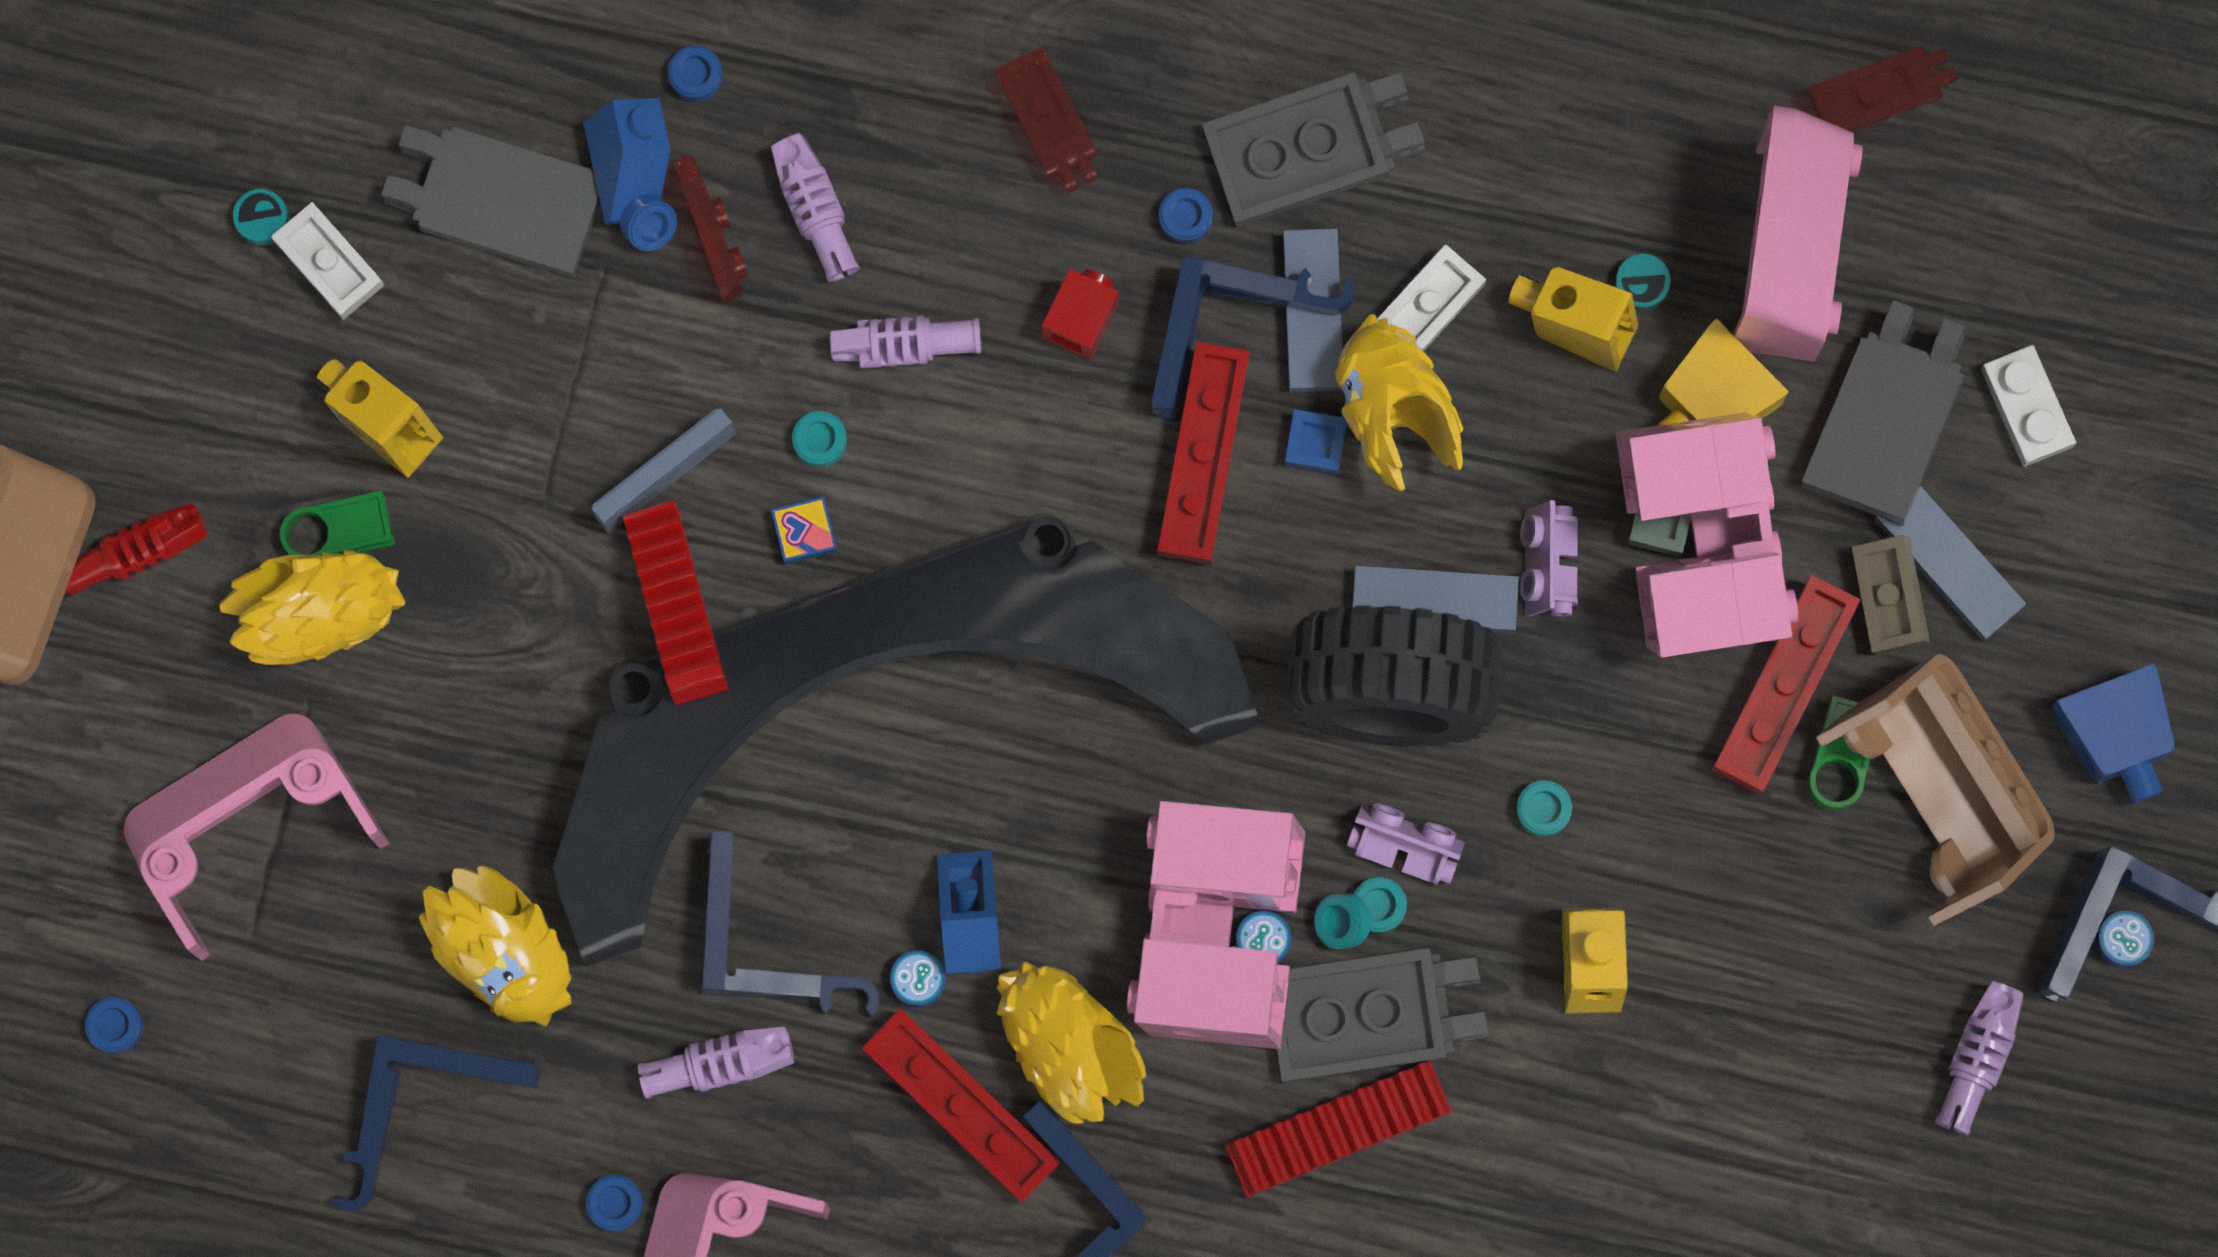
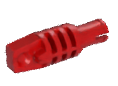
(132, 549)

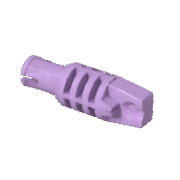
(813, 204)
(903, 341)
(1981, 1054)
(719, 1062)

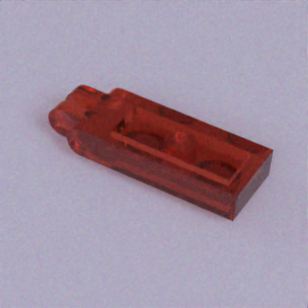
(1882, 89)
(1048, 117)
(709, 220)

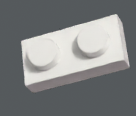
(327, 260)
(1434, 297)
(2028, 406)

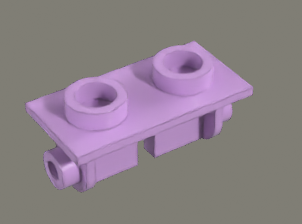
(1547, 535)
(1426, 846)

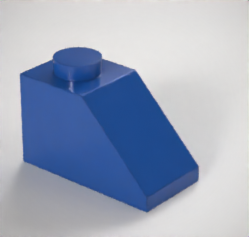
(627, 152)
(968, 912)

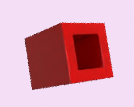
(1081, 312)

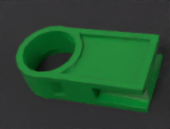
(352, 524)
(1837, 753)

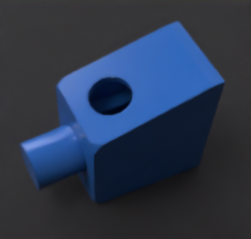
(2119, 730)

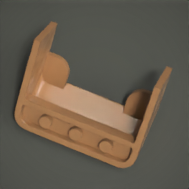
(40, 540)
(1956, 776)

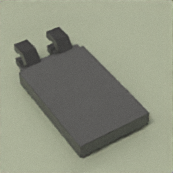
(1309, 145)
(498, 198)
(1887, 419)
(1374, 1014)

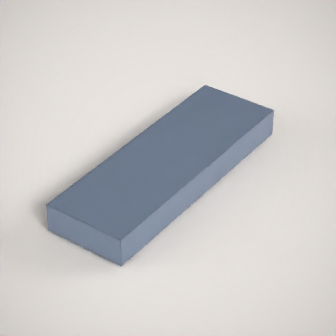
(1313, 336)
(663, 469)
(1956, 567)
(1471, 596)

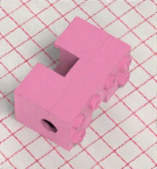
(1736, 581)
(1200, 871)

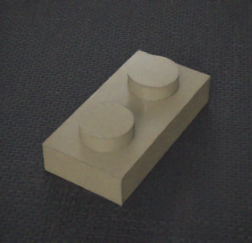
(1890, 594)

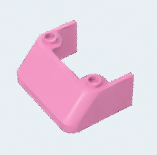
(1797, 235)
(280, 753)
(700, 1205)

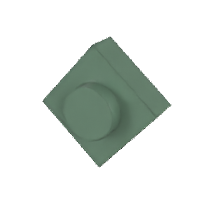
(1660, 534)

